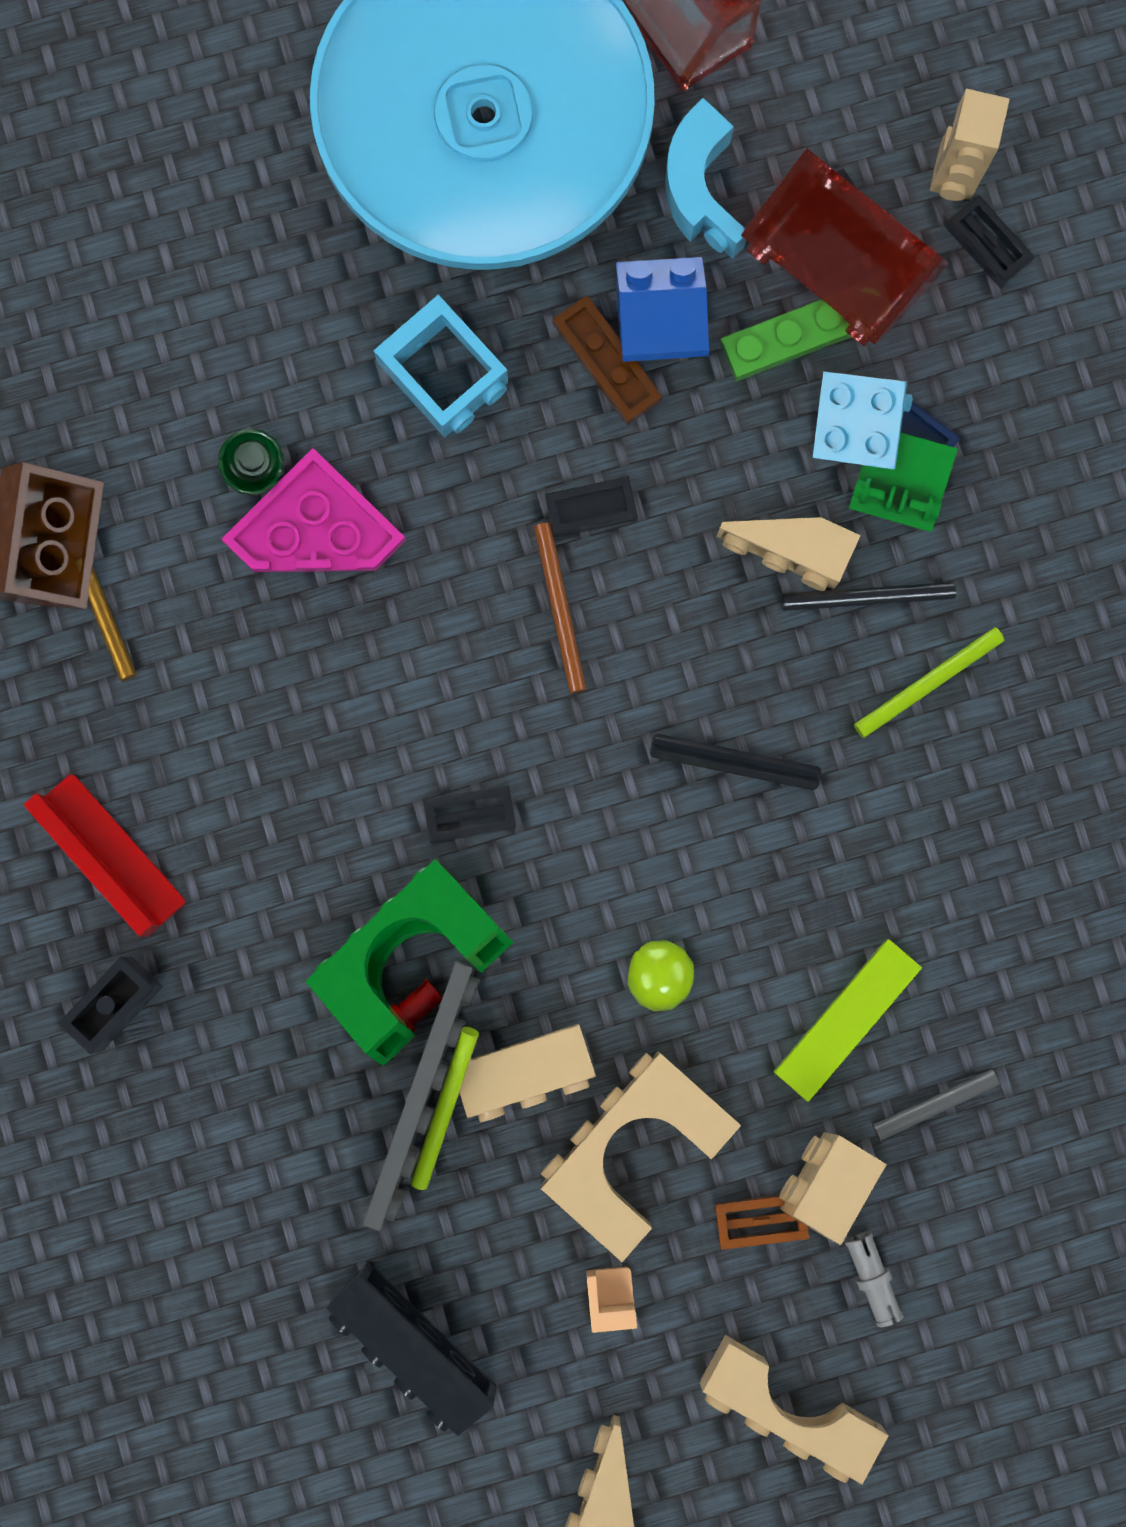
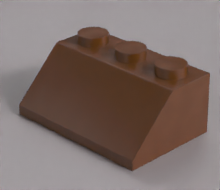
(44, 528)

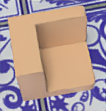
(611, 1299)

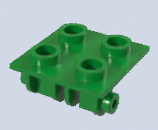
(910, 491)

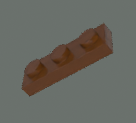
(601, 355)

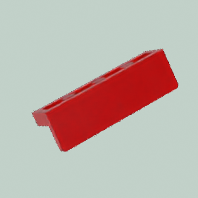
(106, 855)

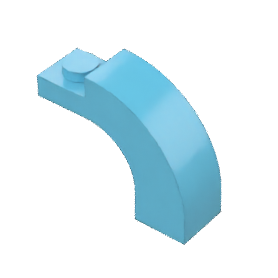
(693, 148)

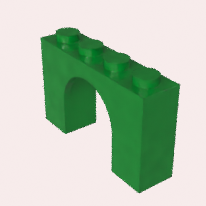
(353, 976)

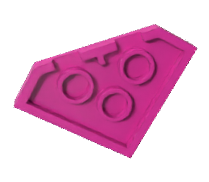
(313, 525)

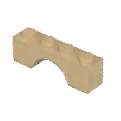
(839, 1438)

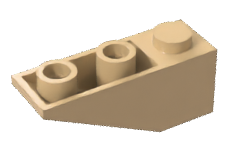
(802, 545)
(606, 1487)

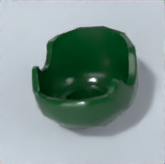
(251, 461)

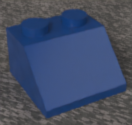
(662, 309)

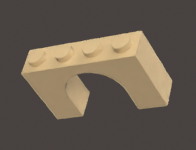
(579, 1178)

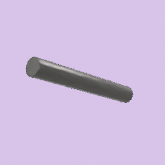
(936, 1105)

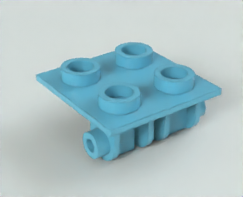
(860, 419)

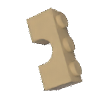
(969, 145)

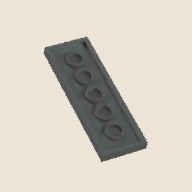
(417, 1109)

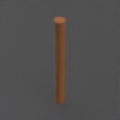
(560, 608)

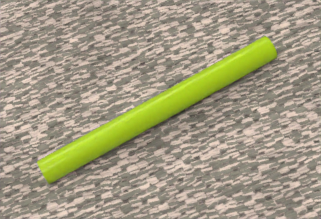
(929, 682)
(444, 1108)

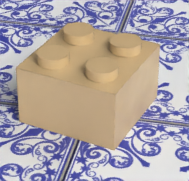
(831, 1186)

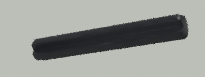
(735, 761)

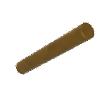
(108, 628)

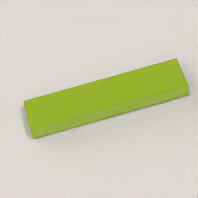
(847, 1020)

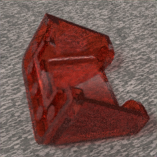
(843, 248)

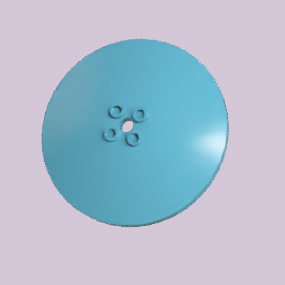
(416, 168)

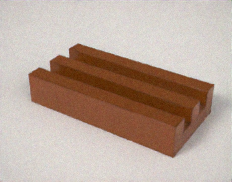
(723, 1225)

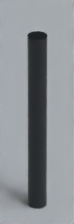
(868, 596)

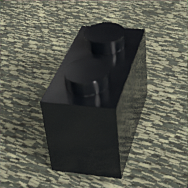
(110, 1005)

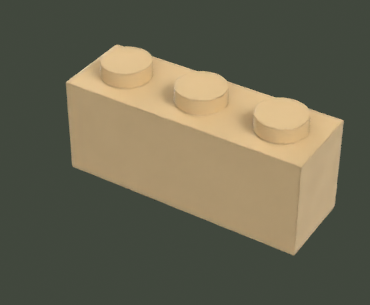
(526, 1073)

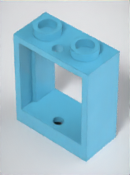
(414, 335)

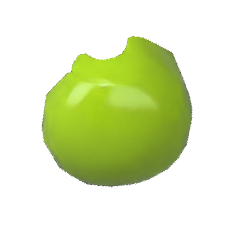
(660, 975)

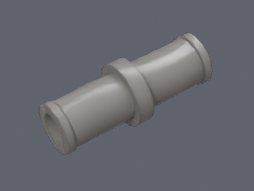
(874, 1279)

